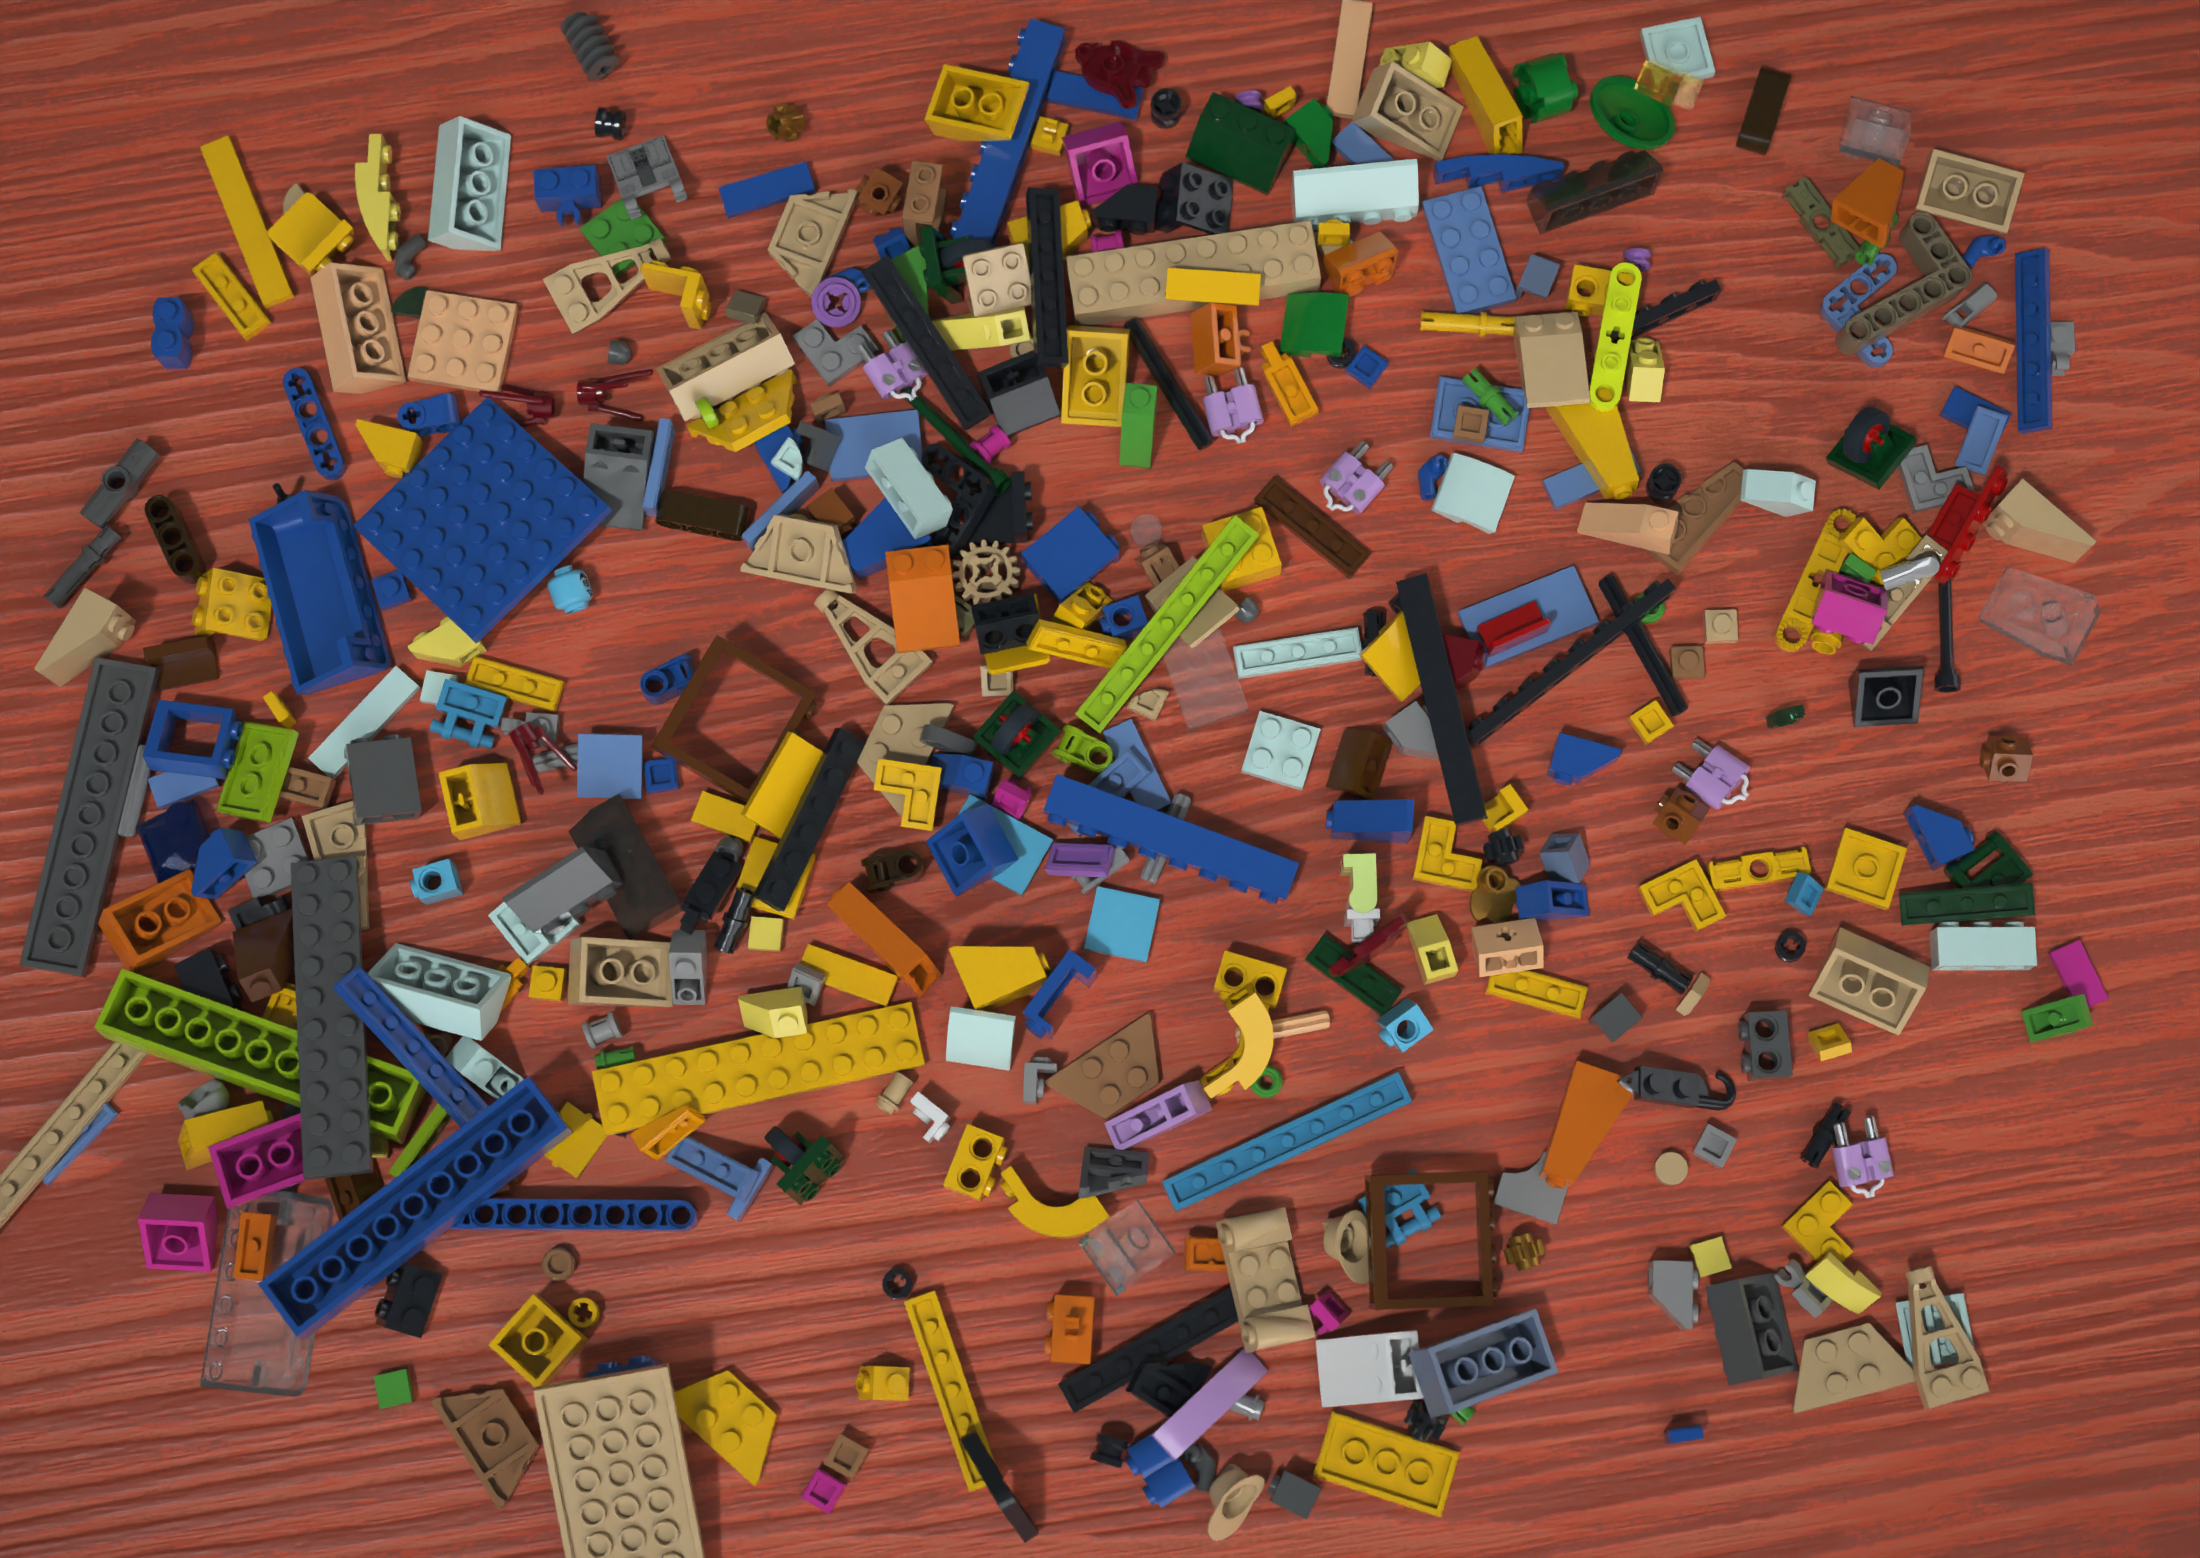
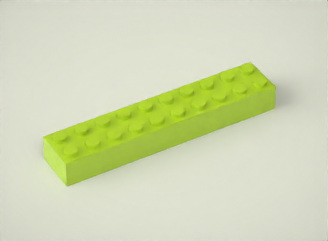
(239, 1048)

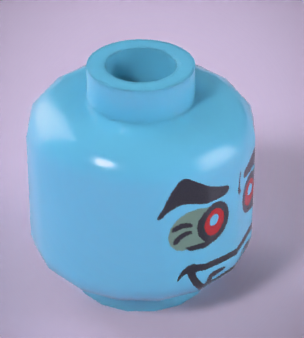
(570, 590)

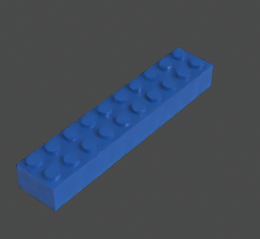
(415, 1208)

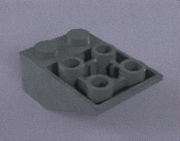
(619, 472)

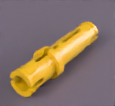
(1467, 323)

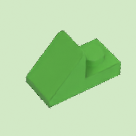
(2057, 1018)

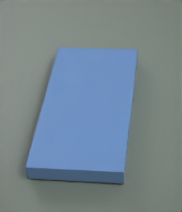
(1557, 598)

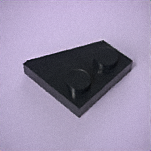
(1167, 1384)

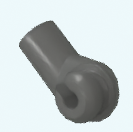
(404, 257)
(1203, 1464)

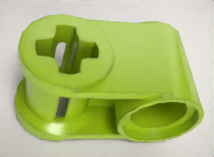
(1078, 748)

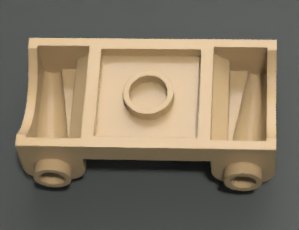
(1264, 1280)

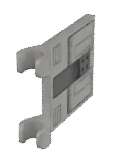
(645, 170)

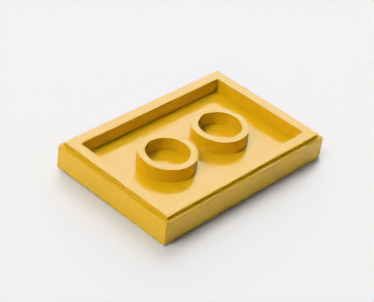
(782, 784)

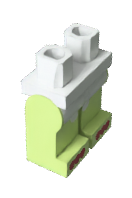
(1363, 895)

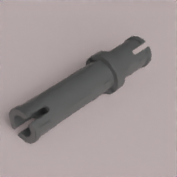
(82, 566)

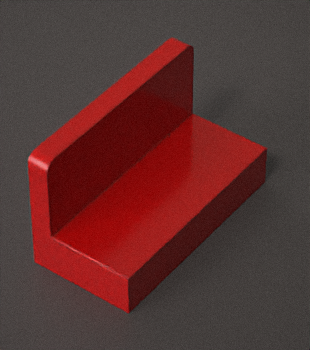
(1512, 629)

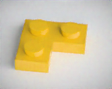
(1878, 550)
(917, 783)
(1437, 864)
(1685, 887)
(1813, 1220)

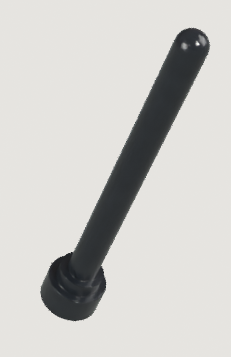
(1947, 678)

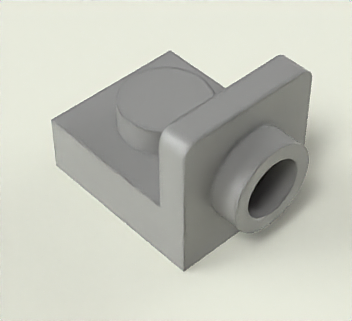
(1034, 1086)

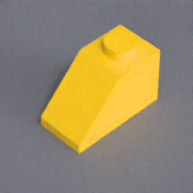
(392, 447)

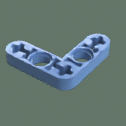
(1838, 319)

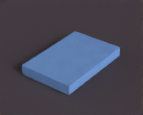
(1453, 392)
(866, 433)

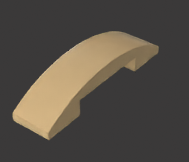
(1901, 597)

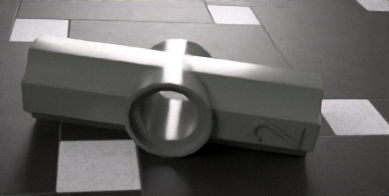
(132, 468)

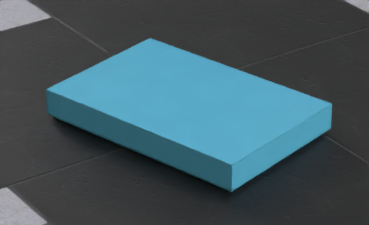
(1027, 844)

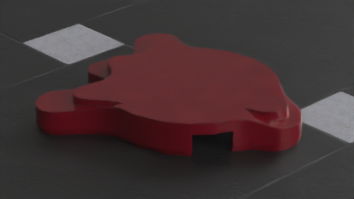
(1117, 69)
(1370, 947)

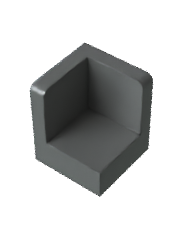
(820, 446)
(1616, 1017)

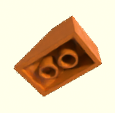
(922, 599)
(157, 922)

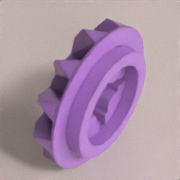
(851, 302)

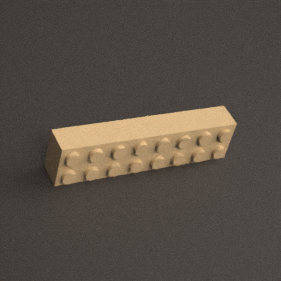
(1133, 279)

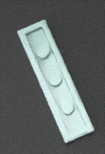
(1297, 653)
(365, 720)

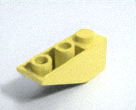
(984, 331)

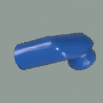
(1983, 247)
(855, 277)
(1429, 474)

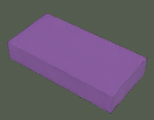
(1080, 859)

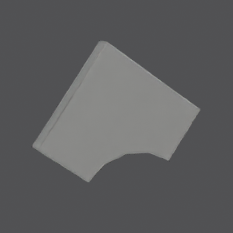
(1530, 1194)

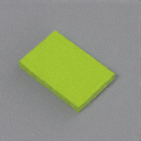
(257, 772)

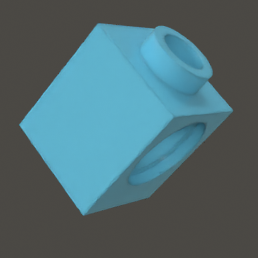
(449, 887)
(1416, 1029)

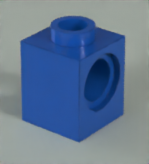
(1132, 608)

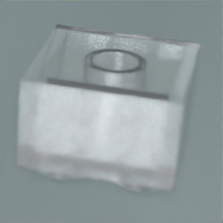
(1875, 131)
(1127, 1247)

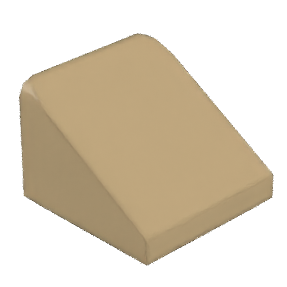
(996, 684)

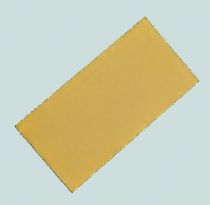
(1386, 1464)

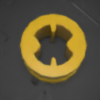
(592, 1306)

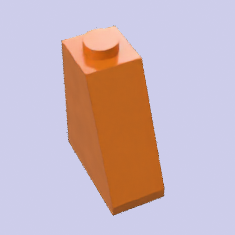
(1870, 202)

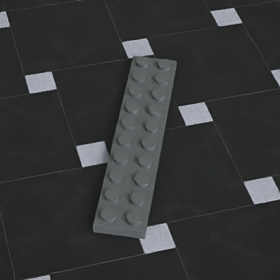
(89, 818)
(328, 1030)

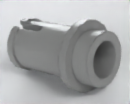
(1249, 1407)

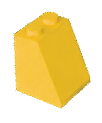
(999, 974)

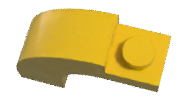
(1253, 1048)
(1053, 1222)

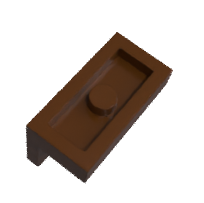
(183, 662)
(1359, 763)
(352, 1190)

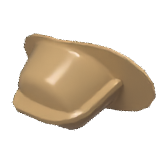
(1347, 1242)
(1232, 1499)

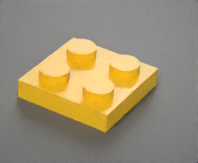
(1865, 869)

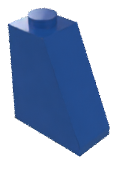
(878, 534)
(1371, 820)

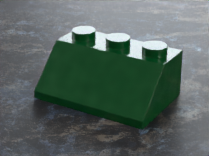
(1240, 143)

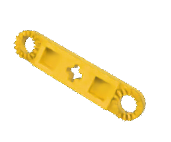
(1825, 555)

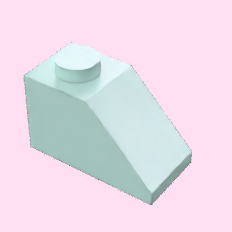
(1778, 491)

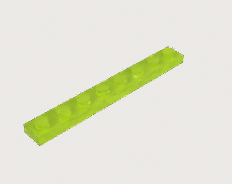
(1167, 623)

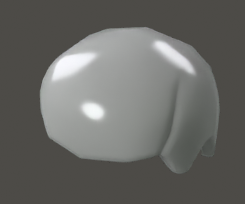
(205, 1100)

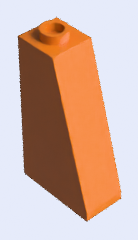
(884, 939)
(1584, 1118)

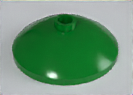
(1630, 115)

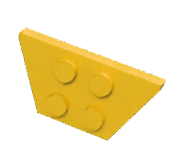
(751, 414)
(729, 1420)

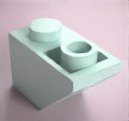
(482, 1068)

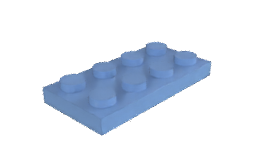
(1468, 251)

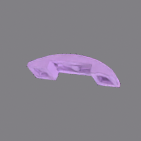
(1209, 1403)

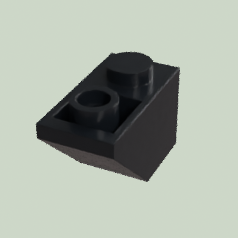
(1128, 209)
(207, 977)

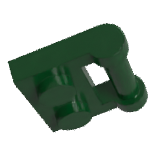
(2005, 871)

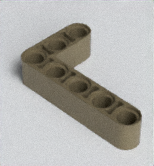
(1913, 298)

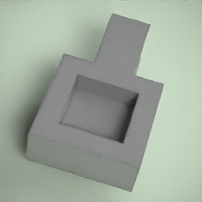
(2061, 346)
(549, 723)
(1805, 1292)

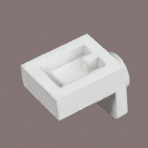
(928, 1111)

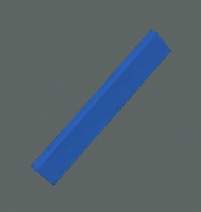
(2033, 341)
(410, 1046)

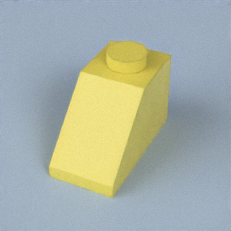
(775, 1012)

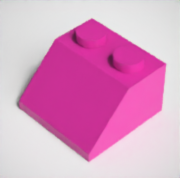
(1099, 162)
(1849, 607)
(179, 1231)

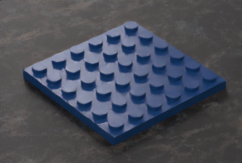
(482, 519)

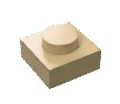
(1720, 626)

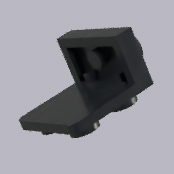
(1194, 200)
(1005, 515)

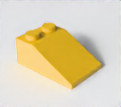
(975, 105)
(1095, 375)

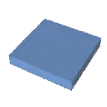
(610, 765)

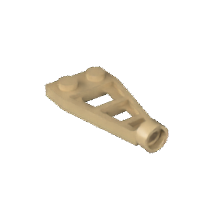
(574, 302)
(896, 672)
(1948, 1383)

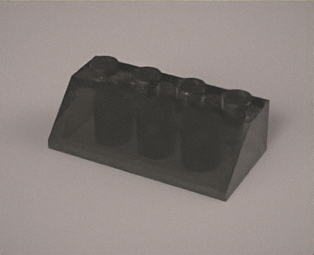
(1593, 190)
(647, 892)

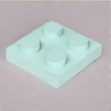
(1679, 47)
(1280, 750)

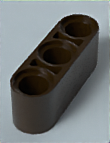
(1763, 110)
(702, 515)
(165, 529)

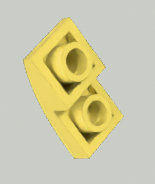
(1842, 1286)

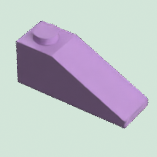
(1158, 1115)

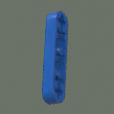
(313, 424)

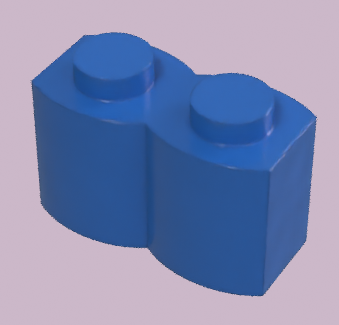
(172, 333)
(1163, 1475)

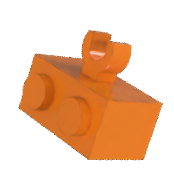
(1217, 339)
(1071, 1329)

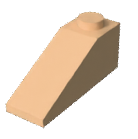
(1631, 525)

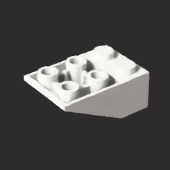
(1367, 1369)

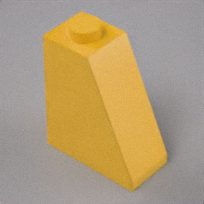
(1073, 229)
(216, 1127)

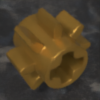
(785, 122)
(1524, 1251)

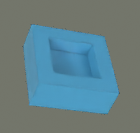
(1804, 894)

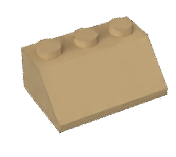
(1968, 191)
(1870, 981)

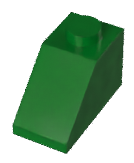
(1313, 132)

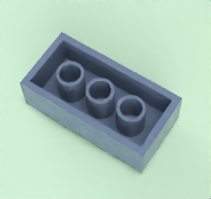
(1483, 1363)

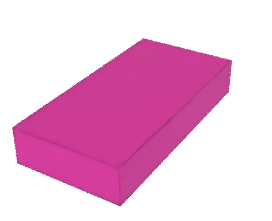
(2078, 973)

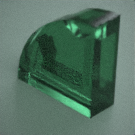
(410, 303)
(1785, 717)

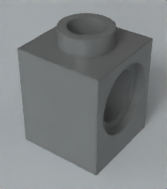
(1293, 1493)

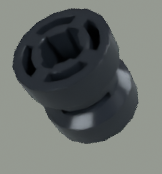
(1165, 101)
(1665, 476)

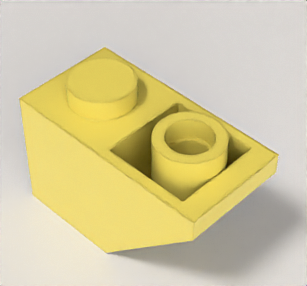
(1421, 60)
(1644, 371)
(446, 645)
(1432, 949)

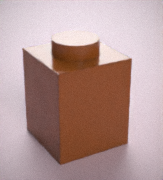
(832, 510)

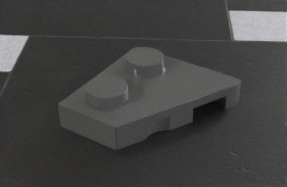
(1111, 1170)

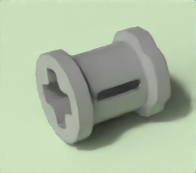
(601, 1030)

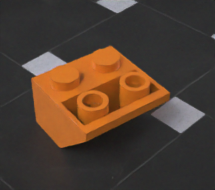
(1361, 264)

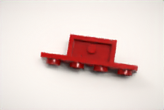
(1960, 519)

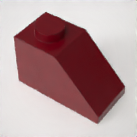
(1465, 659)

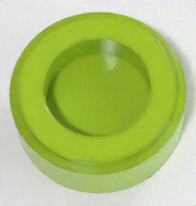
(707, 412)

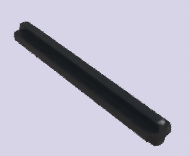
(1168, 384)
(1645, 650)

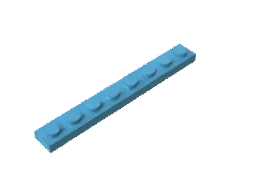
(1286, 1142)

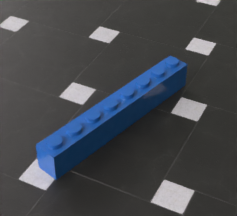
(1002, 160)
(1170, 838)

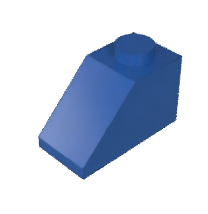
(770, 445)
(1577, 759)
(964, 774)
(1939, 836)
(221, 862)
(1552, 900)

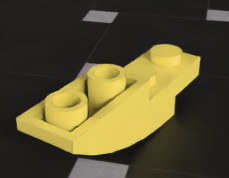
(374, 199)

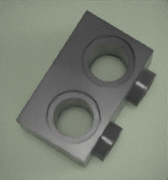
(1775, 1046)

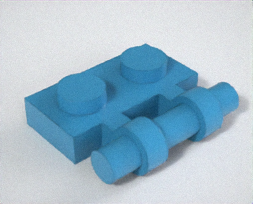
(470, 704)
(1399, 1200)

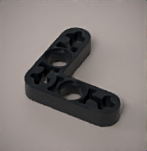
(967, 496)
(998, 1487)

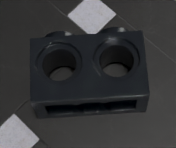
(1004, 623)

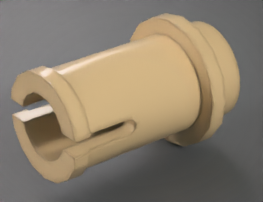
(893, 1093)

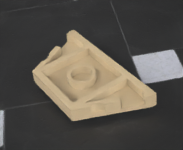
(810, 235)
(803, 554)
(897, 739)
(1847, 1367)

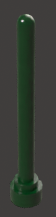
(1000, 477)

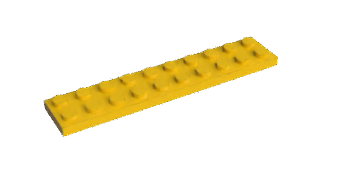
(759, 1068)

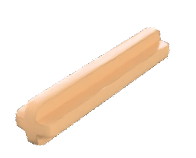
(1296, 1024)

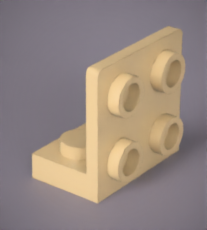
(997, 279)
(1209, 618)

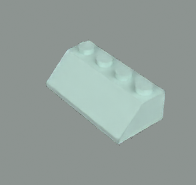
(469, 186)
(1356, 193)
(442, 990)

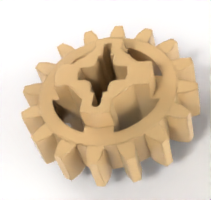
(976, 565)

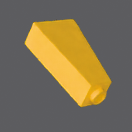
(1487, 97)
(1599, 444)

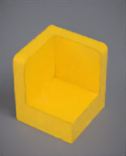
(1504, 810)

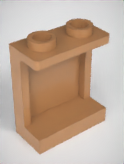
(923, 200)

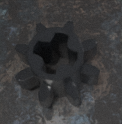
(1503, 847)
(1421, 1425)

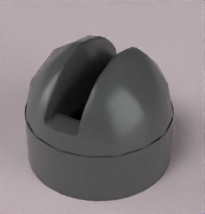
(619, 352)
(1248, 610)
(730, 847)

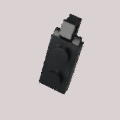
(709, 891)

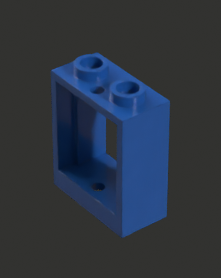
(162, 729)

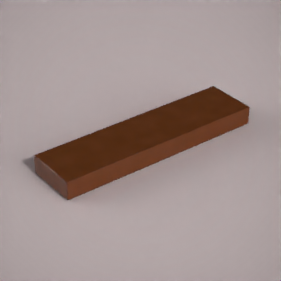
(1312, 527)

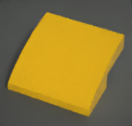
(1393, 659)
(754, 868)

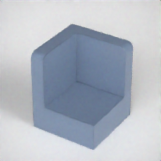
(1538, 277)
(1565, 858)

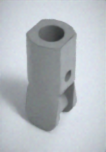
(1971, 305)
(1909, 571)
(1119, 860)

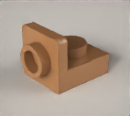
(1157, 562)

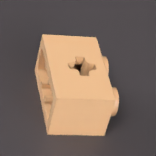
(1507, 947)

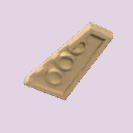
(335, 836)

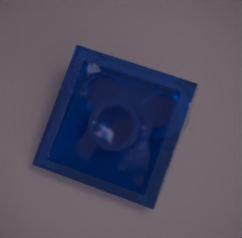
(174, 839)

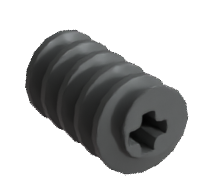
(590, 45)

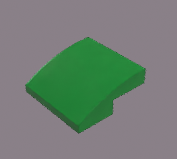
(1314, 324)

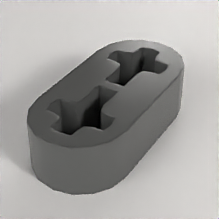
(947, 741)

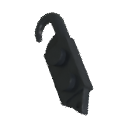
(1676, 1088)

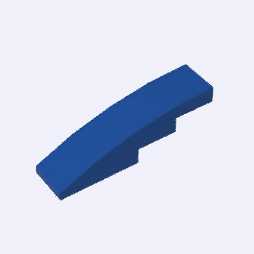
(1509, 171)

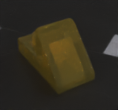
(1668, 85)

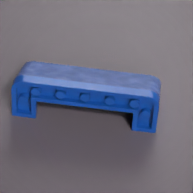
(319, 592)

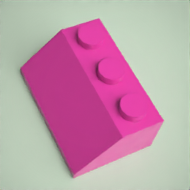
(259, 1161)

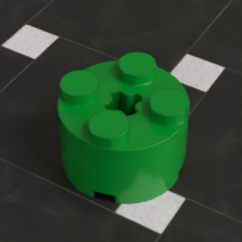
(1544, 87)

